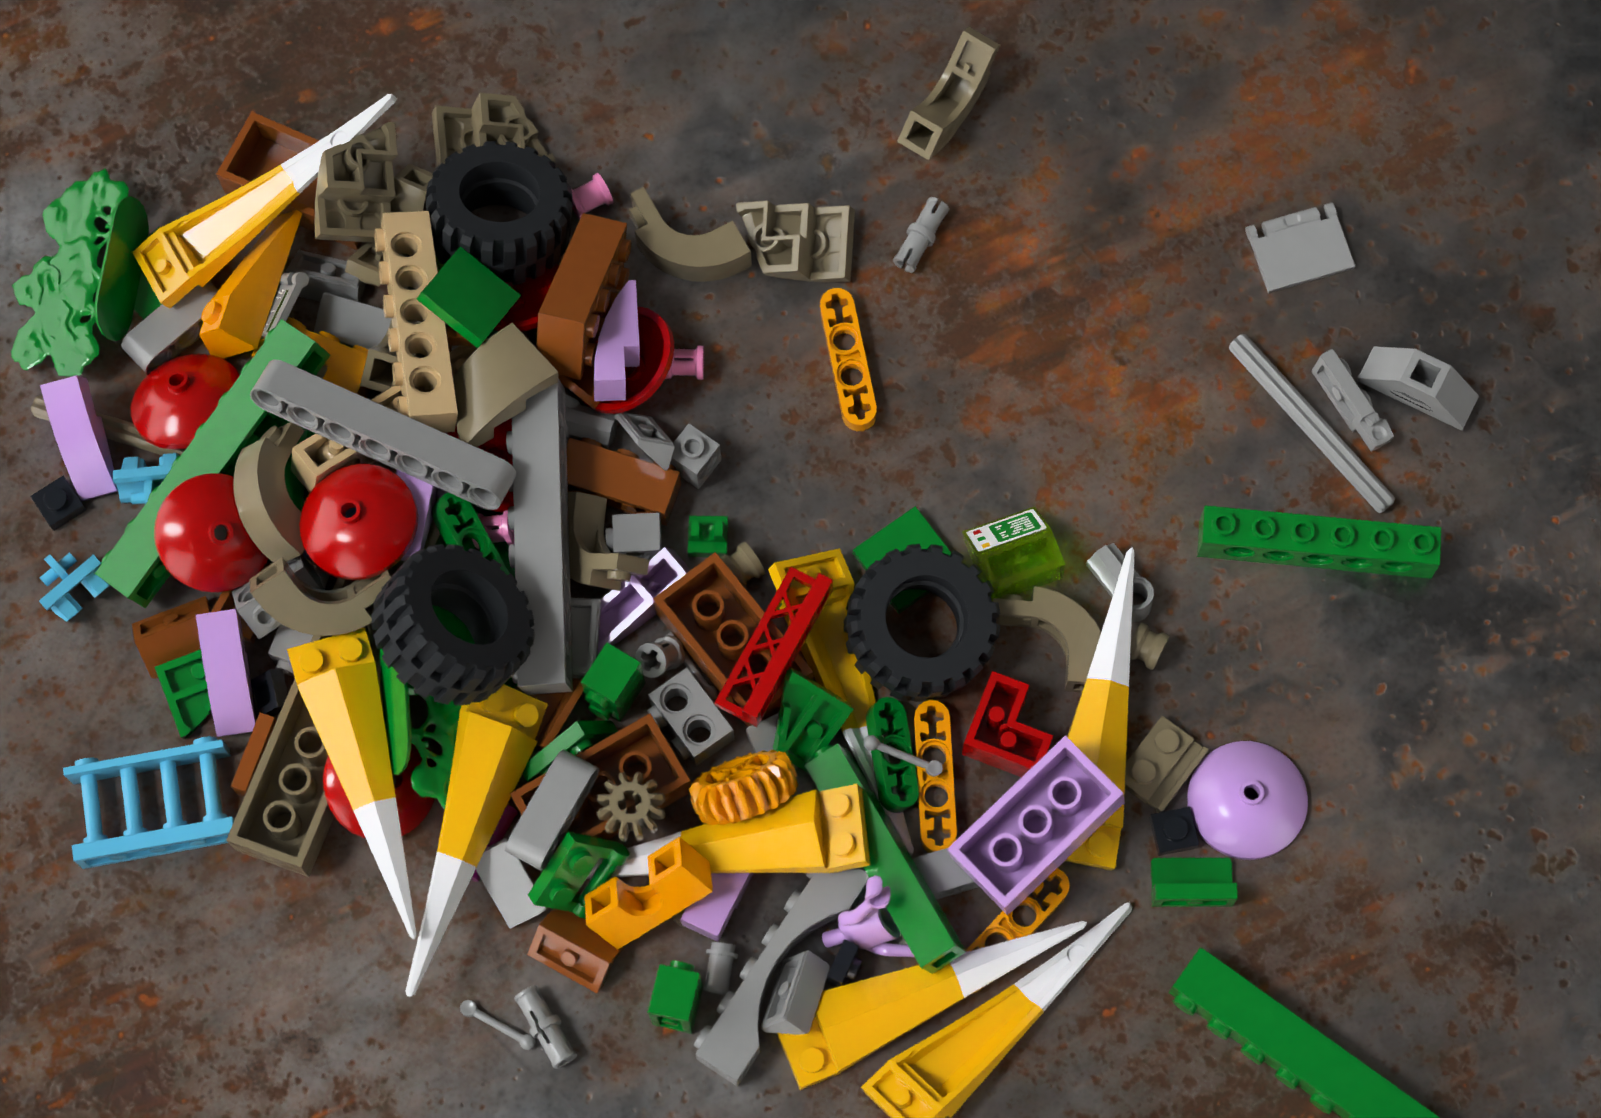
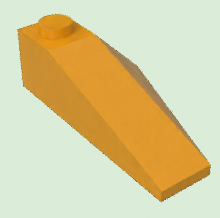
(241, 306)

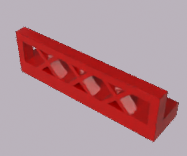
(787, 649)

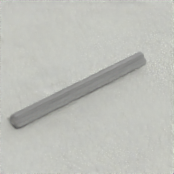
(1312, 423)

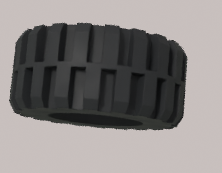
(508, 178)
(953, 583)
(431, 655)

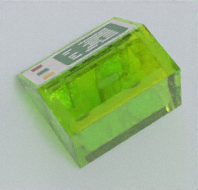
(1015, 552)

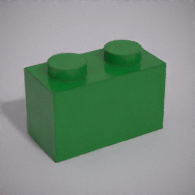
(612, 683)
(676, 997)

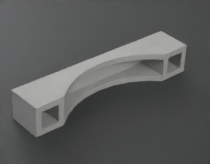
(734, 1039)

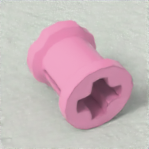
(590, 196)
(688, 363)
(503, 534)

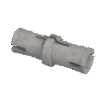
(921, 234)
(545, 1026)

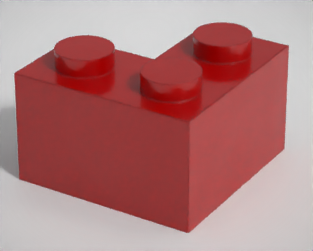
(996, 734)

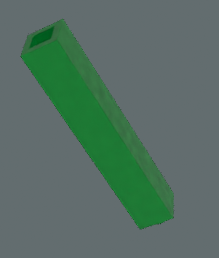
(911, 900)

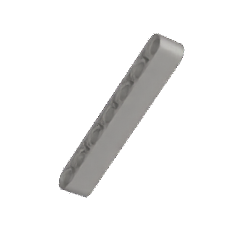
(383, 434)

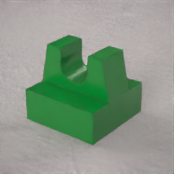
(707, 536)

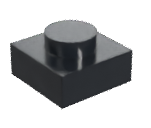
(58, 503)
(269, 692)
(1173, 831)
(845, 965)

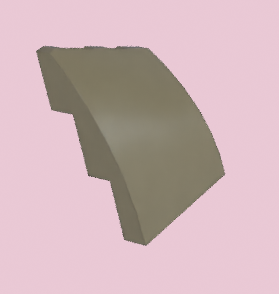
(490, 119)
(356, 186)
(801, 240)
(497, 383)

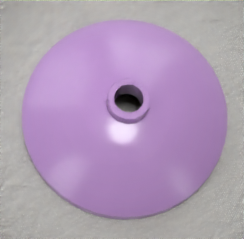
(1241, 825)

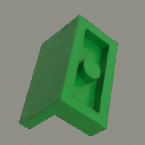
(1192, 882)

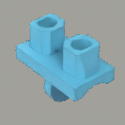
(137, 481)
(59, 598)

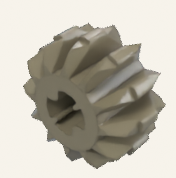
(617, 801)

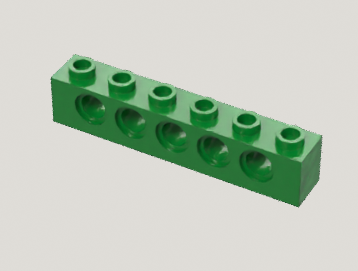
(1319, 542)

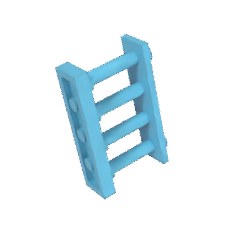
(136, 840)

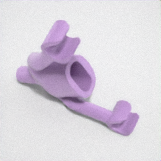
(869, 924)

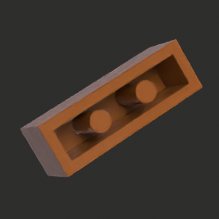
(622, 478)

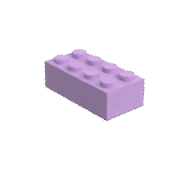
(1036, 825)

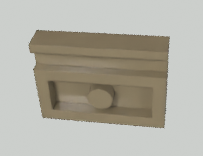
(1162, 764)

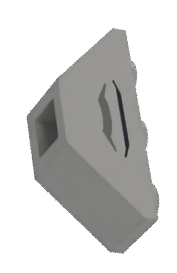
(1420, 383)

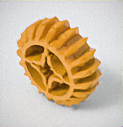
(743, 787)

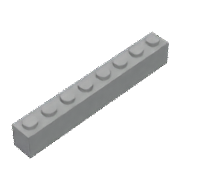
(542, 538)

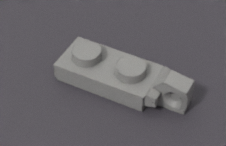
(1351, 401)

